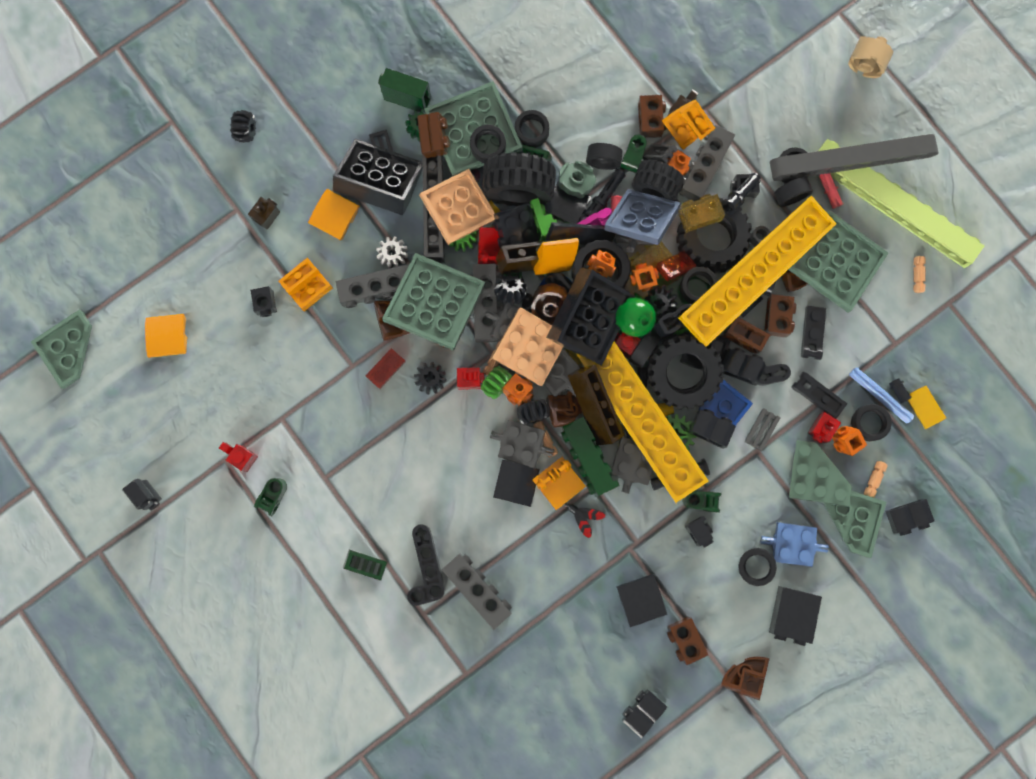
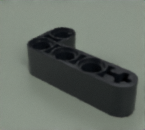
(424, 563)

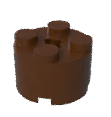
(548, 295)

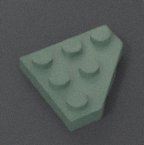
(65, 348)
(817, 477)
(859, 522)

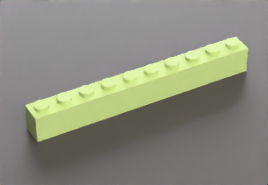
(909, 212)

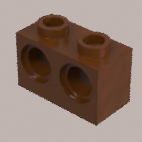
(649, 116)
(774, 314)
(747, 335)
(691, 638)

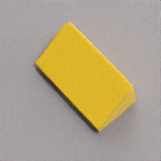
(926, 407)

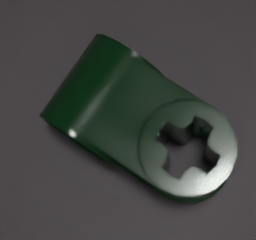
(634, 155)
(271, 497)
(706, 501)

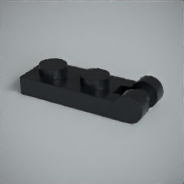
(813, 332)
(819, 395)

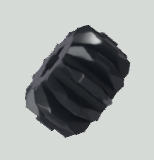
(243, 126)
(510, 289)
(667, 298)
(426, 373)
(533, 411)

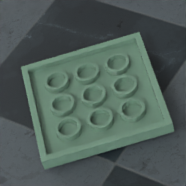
(467, 113)
(840, 264)
(434, 301)

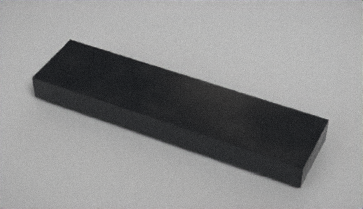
(583, 232)

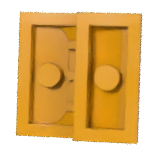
(688, 124)
(333, 214)
(556, 256)
(305, 284)
(165, 335)

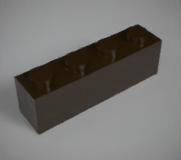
(518, 257)
(596, 405)

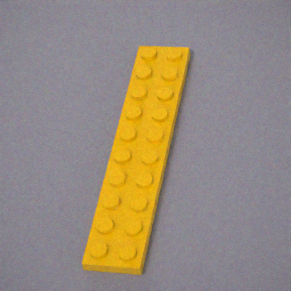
(757, 271)
(648, 426)

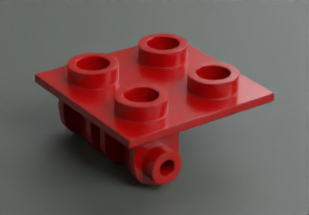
(488, 245)

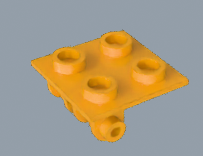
(559, 483)

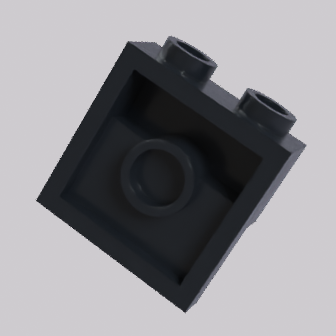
(515, 226)

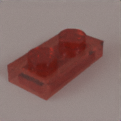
(675, 266)
(385, 368)

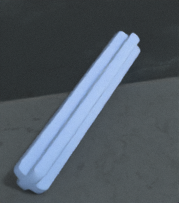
(880, 394)

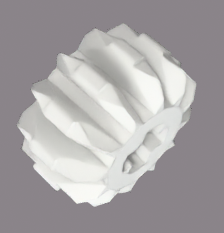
(392, 245)

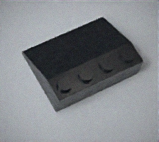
(383, 186)
(588, 316)

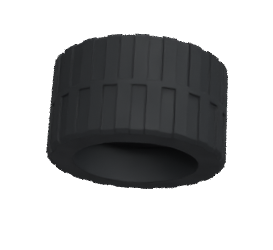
(622, 261)

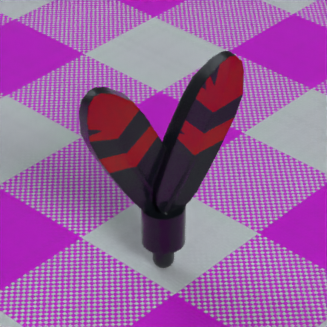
(581, 514)

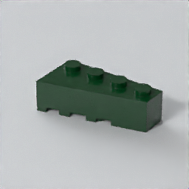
(589, 457)

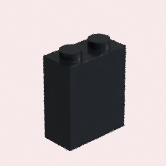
(795, 615)

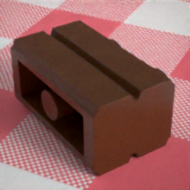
(432, 134)

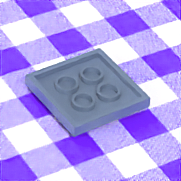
(642, 216)

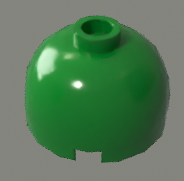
(636, 317)

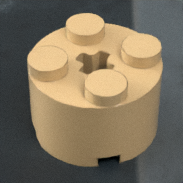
(871, 56)

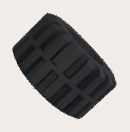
(658, 180)

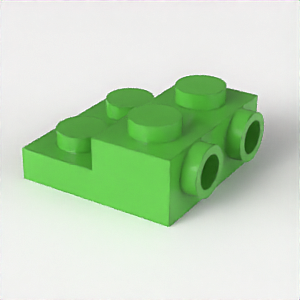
(542, 222)

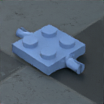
(794, 544)

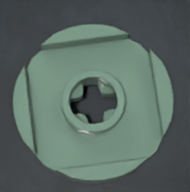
(574, 187)

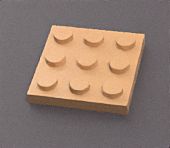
(458, 206)
(527, 348)

